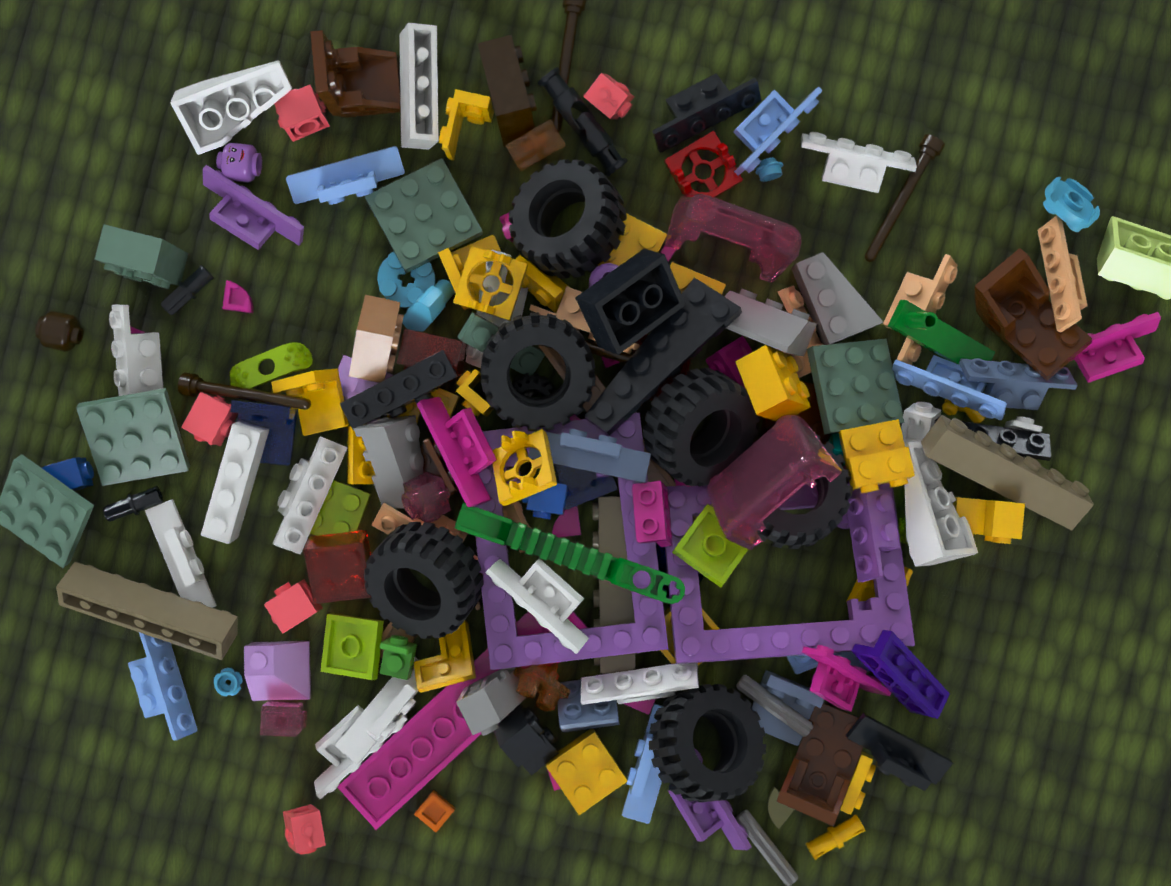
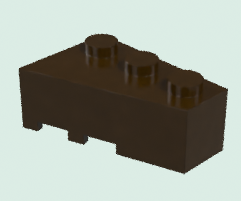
(508, 87)

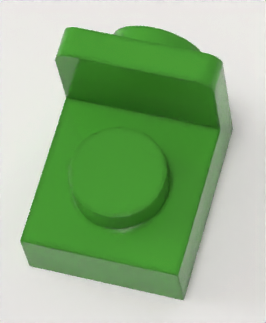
(397, 657)

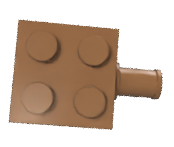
(376, 339)

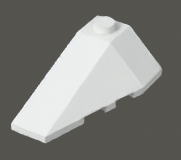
(226, 104)
(932, 523)

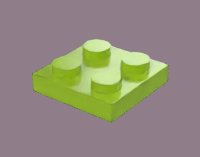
(341, 510)
(708, 548)
(352, 646)

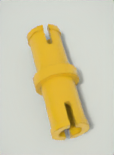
(835, 837)

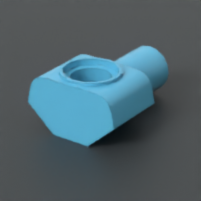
(428, 306)

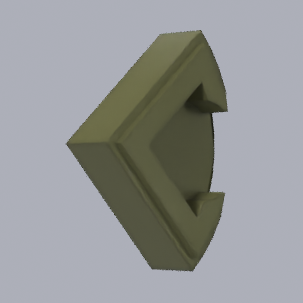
(778, 812)

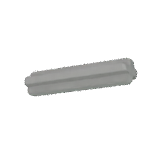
(774, 705)
(767, 848)

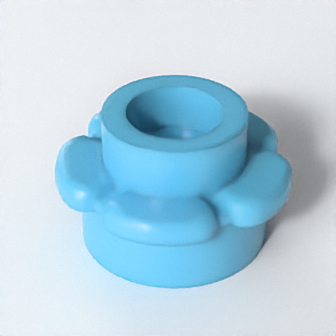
(769, 169)
(220, 682)

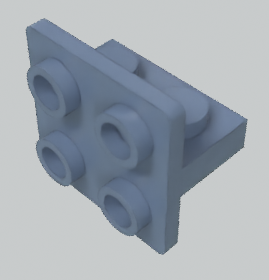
(575, 716)

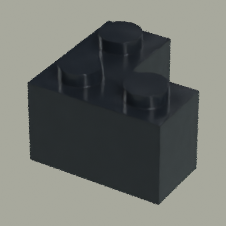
(525, 739)

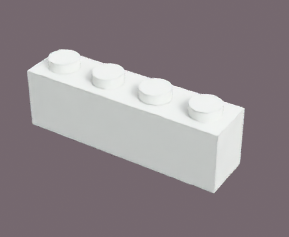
(418, 86)
(234, 481)

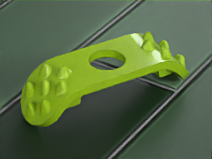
(287, 359)

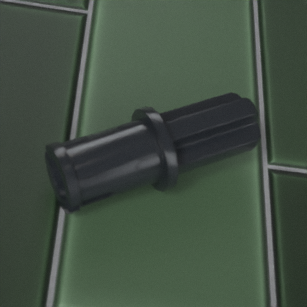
(187, 290)
(133, 504)

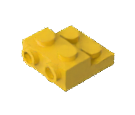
(876, 456)

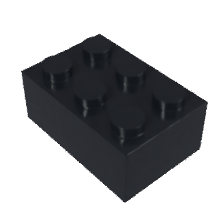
(630, 301)

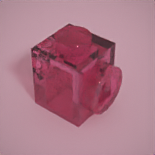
(426, 497)
(282, 718)

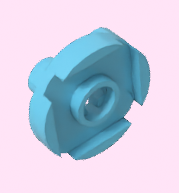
(1071, 203)
(392, 287)

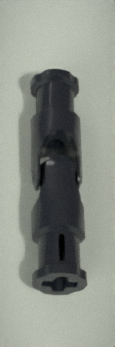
(591, 132)

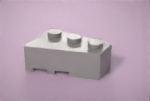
(832, 300)
(394, 455)
(489, 700)

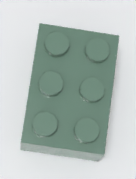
(141, 257)

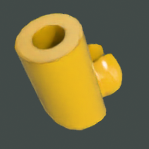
(951, 409)

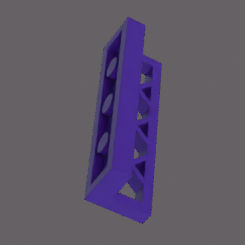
(903, 675)

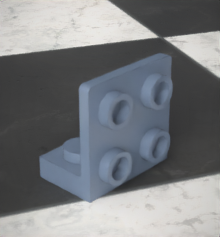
(792, 694)

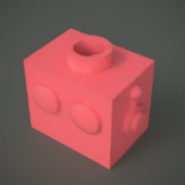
(609, 97)
(301, 113)
(210, 419)
(291, 605)
(304, 829)

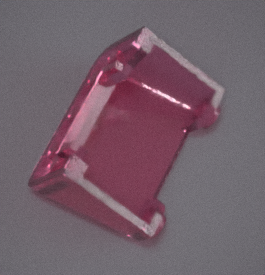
(771, 240)
(767, 477)

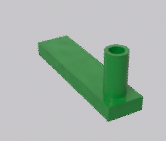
(936, 335)

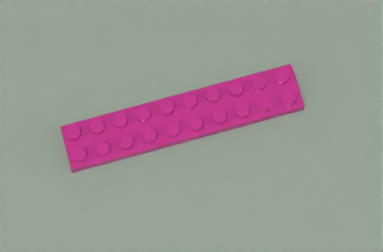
(422, 745)

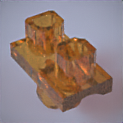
(535, 145)
(544, 680)

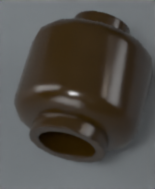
(59, 331)

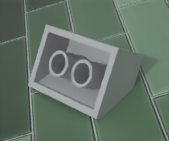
(771, 324)

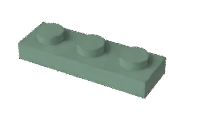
(479, 330)

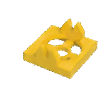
(476, 257)
(529, 486)

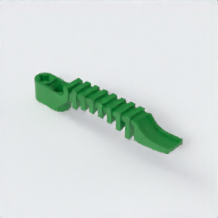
(563, 552)

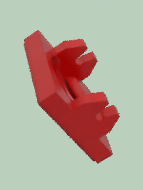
(708, 142)

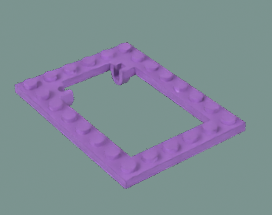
(866, 618)
(643, 635)

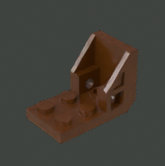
(355, 78)
(1018, 310)
(822, 766)

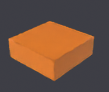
(434, 811)

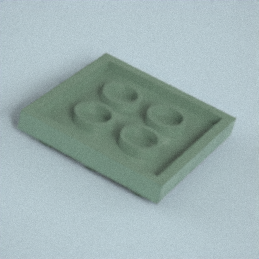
(423, 215)
(854, 384)
(133, 436)
(43, 511)

